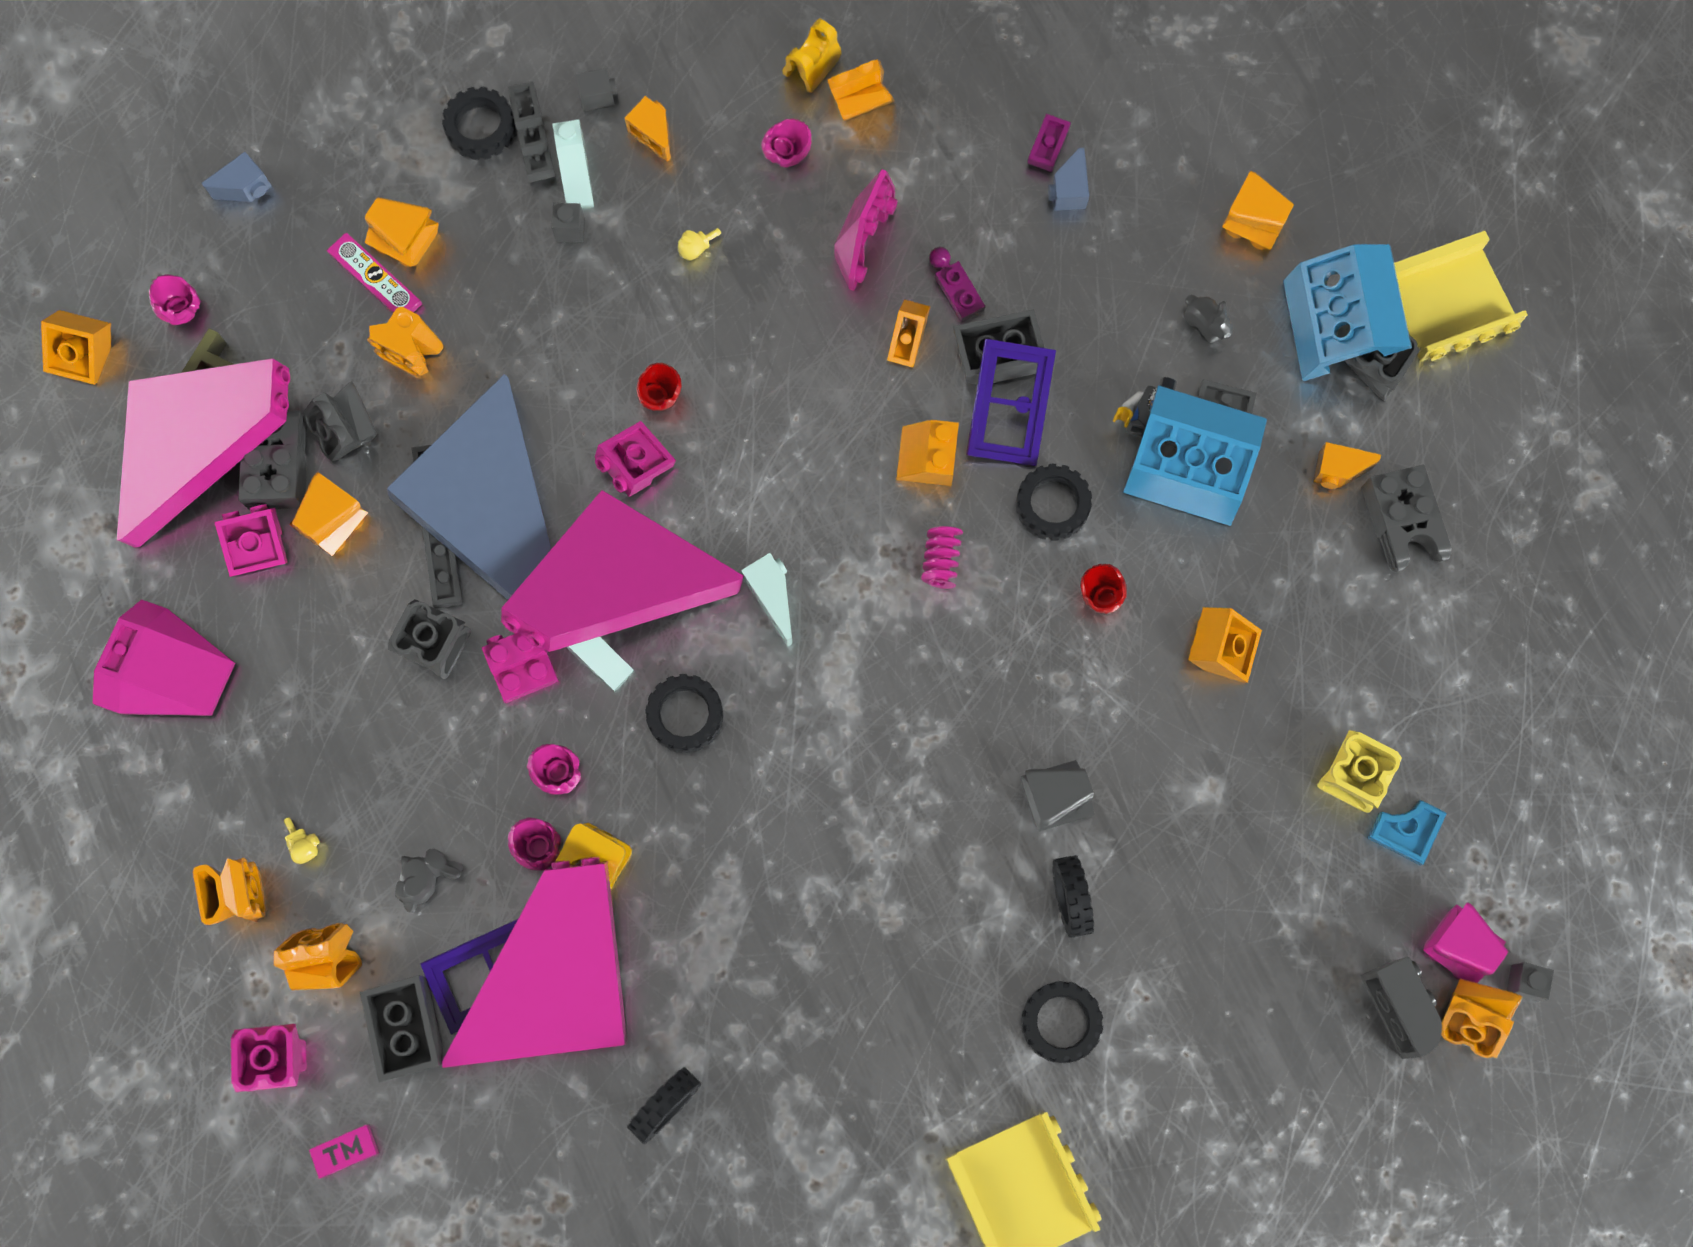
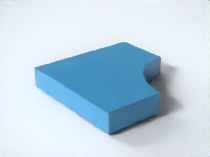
(1409, 833)

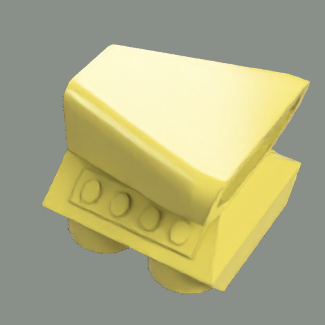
(1361, 771)

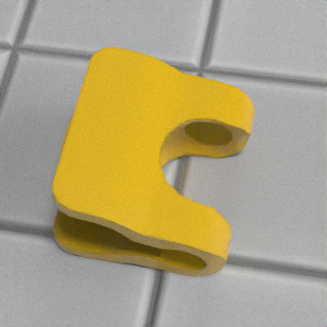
(815, 56)
(590, 841)

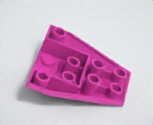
(868, 208)
(159, 666)

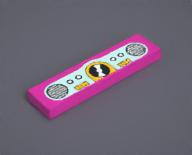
(372, 275)

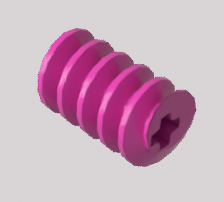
(939, 556)

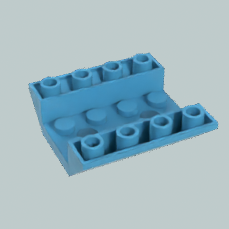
(1363, 298)
(1202, 436)

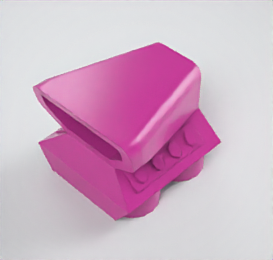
(1466, 944)
(266, 1057)

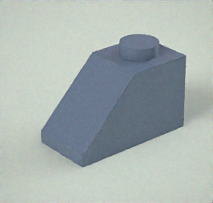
(237, 181)
(1070, 184)

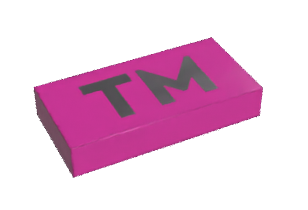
(343, 1151)

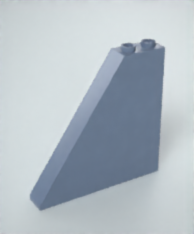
(480, 493)

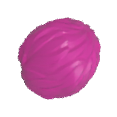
(787, 142)
(173, 299)
(554, 768)
(534, 843)

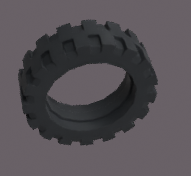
(476, 99)
(1053, 474)
(670, 687)
(1073, 896)
(1088, 1004)
(664, 1105)

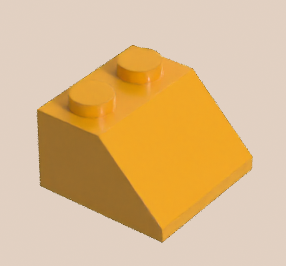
(75, 346)
(928, 452)
(1225, 643)

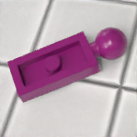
(956, 285)

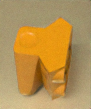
(860, 90)
(1258, 213)
(400, 230)
(405, 341)
(327, 515)
(229, 893)
(318, 958)
(1479, 1017)

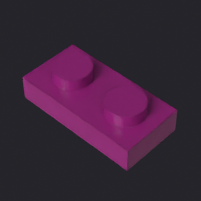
(1049, 142)

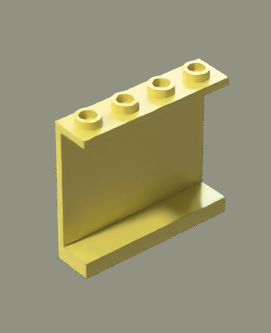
(1454, 298)
(1024, 1187)

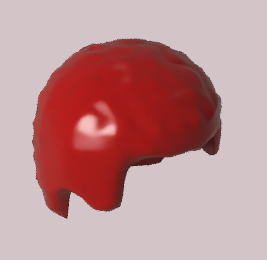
(659, 387)
(1103, 588)

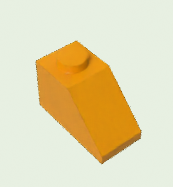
(650, 126)
(908, 332)
(1341, 465)

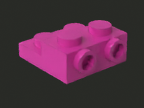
(633, 458)
(251, 540)
(518, 666)

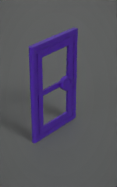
(1036, 406)
(434, 968)

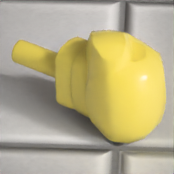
(693, 244)
(300, 845)

